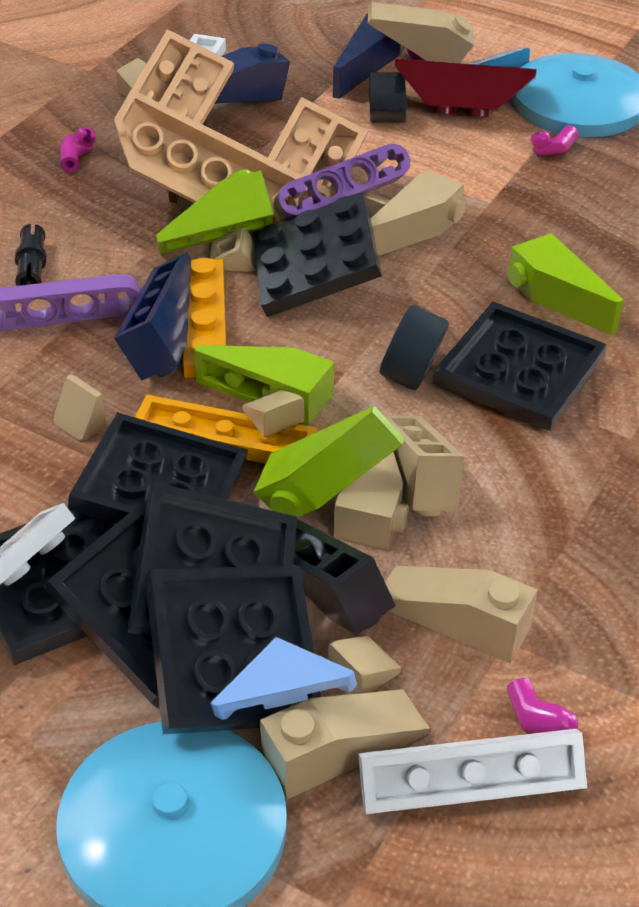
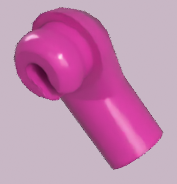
(558, 145)
(75, 146)
(538, 715)

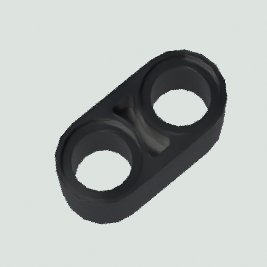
(387, 97)

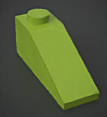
(227, 207)
(563, 283)
(261, 371)
(326, 462)

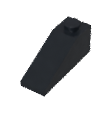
(341, 579)

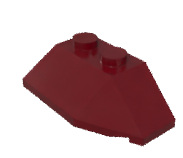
(464, 85)

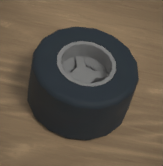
(413, 347)

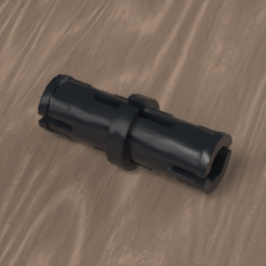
(30, 255)

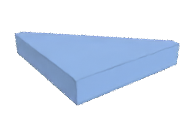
(281, 677)

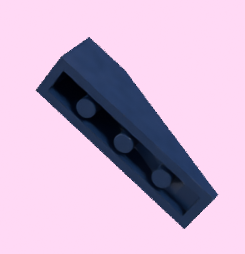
(365, 53)
(256, 76)
(157, 323)

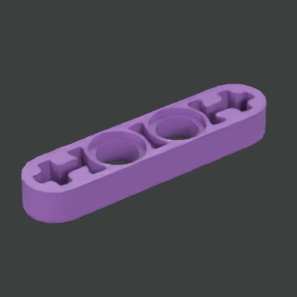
(340, 177)
(61, 308)

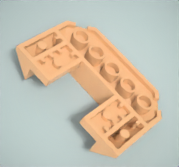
(172, 148)

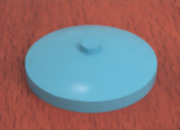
(580, 91)
(172, 821)

